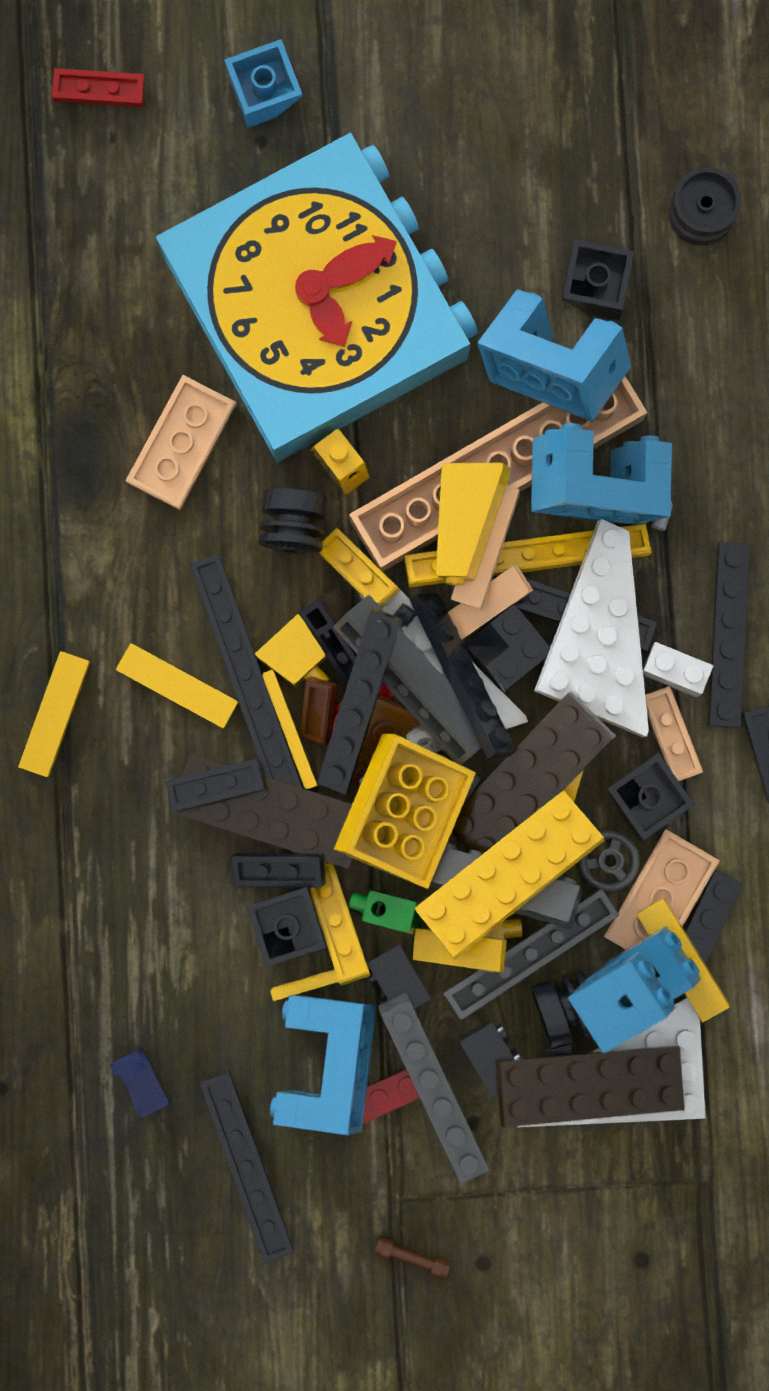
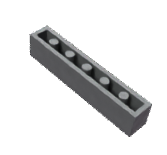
(417, 686)
(553, 905)
(530, 955)
(433, 1088)

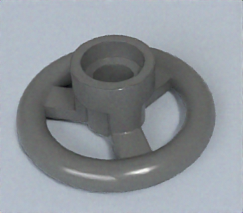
(624, 879)

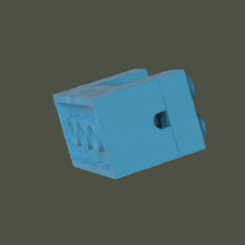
(524, 359)
(566, 484)
(635, 989)
(346, 1066)

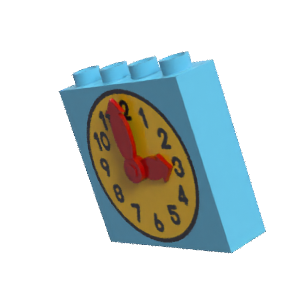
(317, 295)

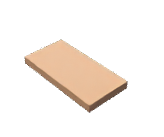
(181, 442)
(671, 871)

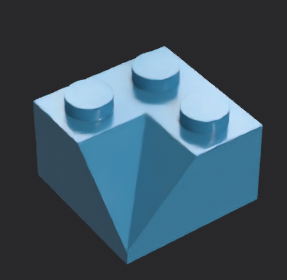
(263, 82)

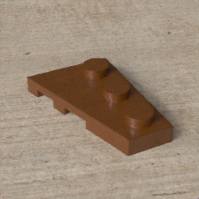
(387, 718)

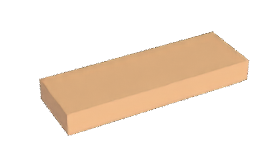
(501, 595)
(672, 734)

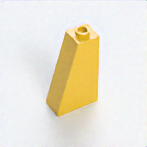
(466, 516)

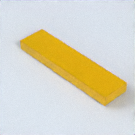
(177, 686)
(54, 714)
(289, 730)
(338, 929)
(706, 995)

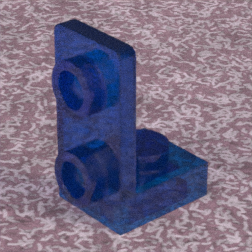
(140, 1082)

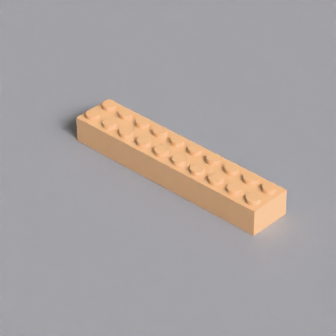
(409, 514)

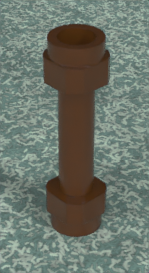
(438, 1266)

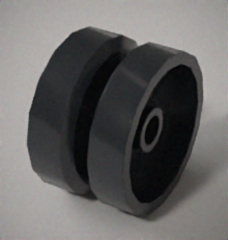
(704, 206)

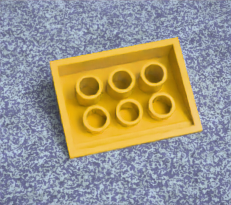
(405, 810)

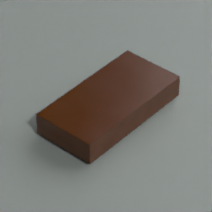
(318, 710)

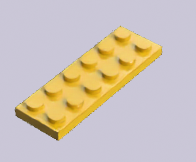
(509, 874)

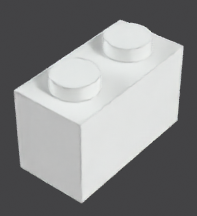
(676, 669)

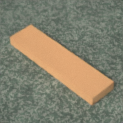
(475, 591)

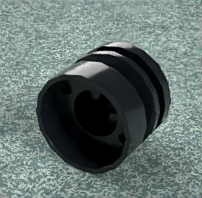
(293, 515)
(557, 1011)

